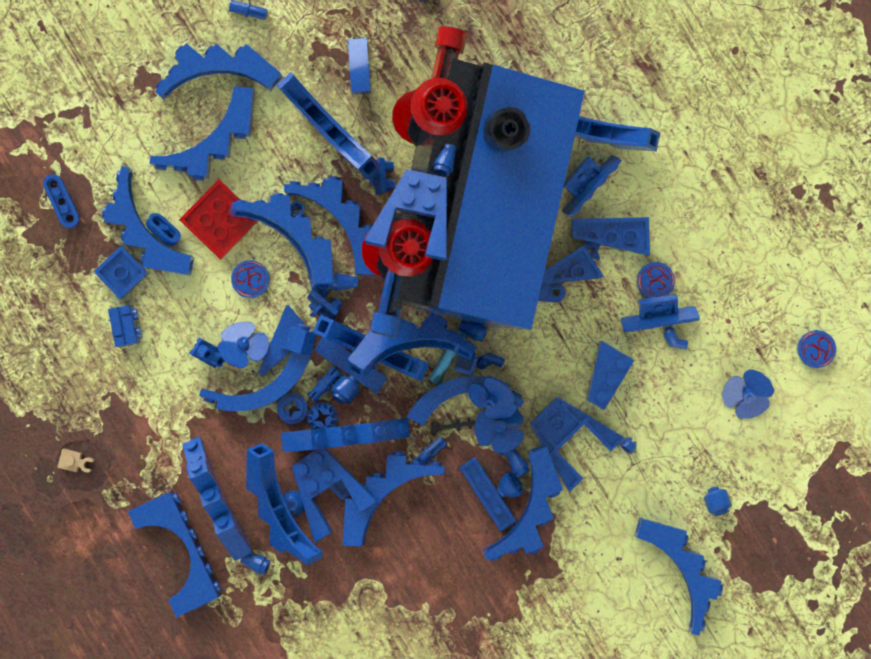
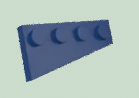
(617, 233)

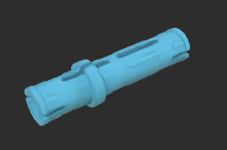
(444, 362)

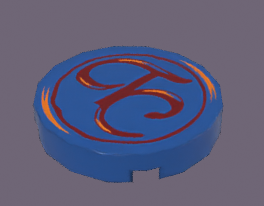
(250, 279)
(655, 280)
(816, 349)

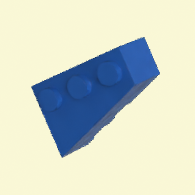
(607, 374)

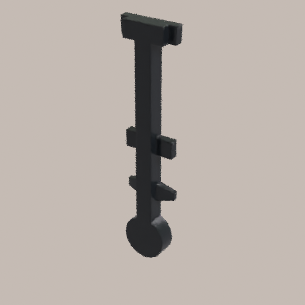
(458, 425)

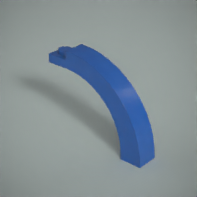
(351, 339)
(277, 389)
(445, 391)

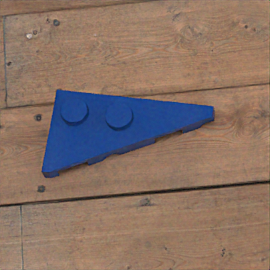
(573, 267)
(277, 349)

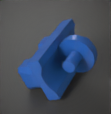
(379, 179)
(321, 306)
(207, 353)

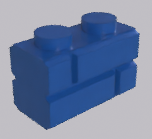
(125, 326)

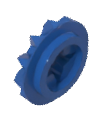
(325, 408)
(284, 413)

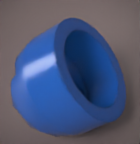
(295, 206)
(628, 446)

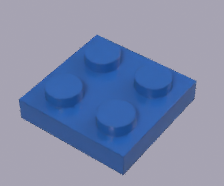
(121, 272)

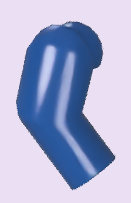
(672, 339)
(488, 359)

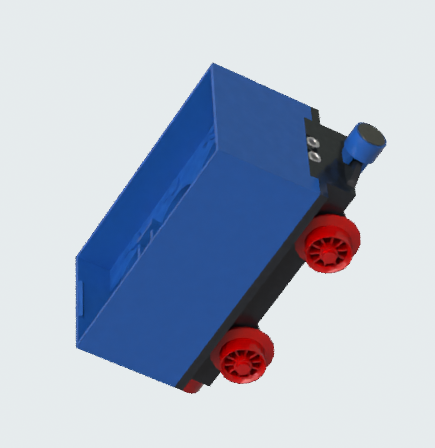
(497, 201)

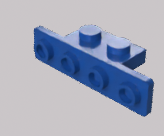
(586, 180)
(658, 313)

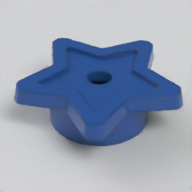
(594, 250)

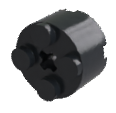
(516, 124)

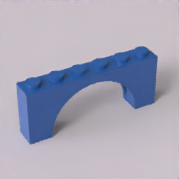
(167, 513)

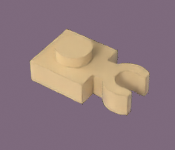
(72, 460)

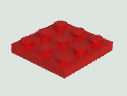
(211, 220)

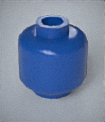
(345, 389)
(717, 501)

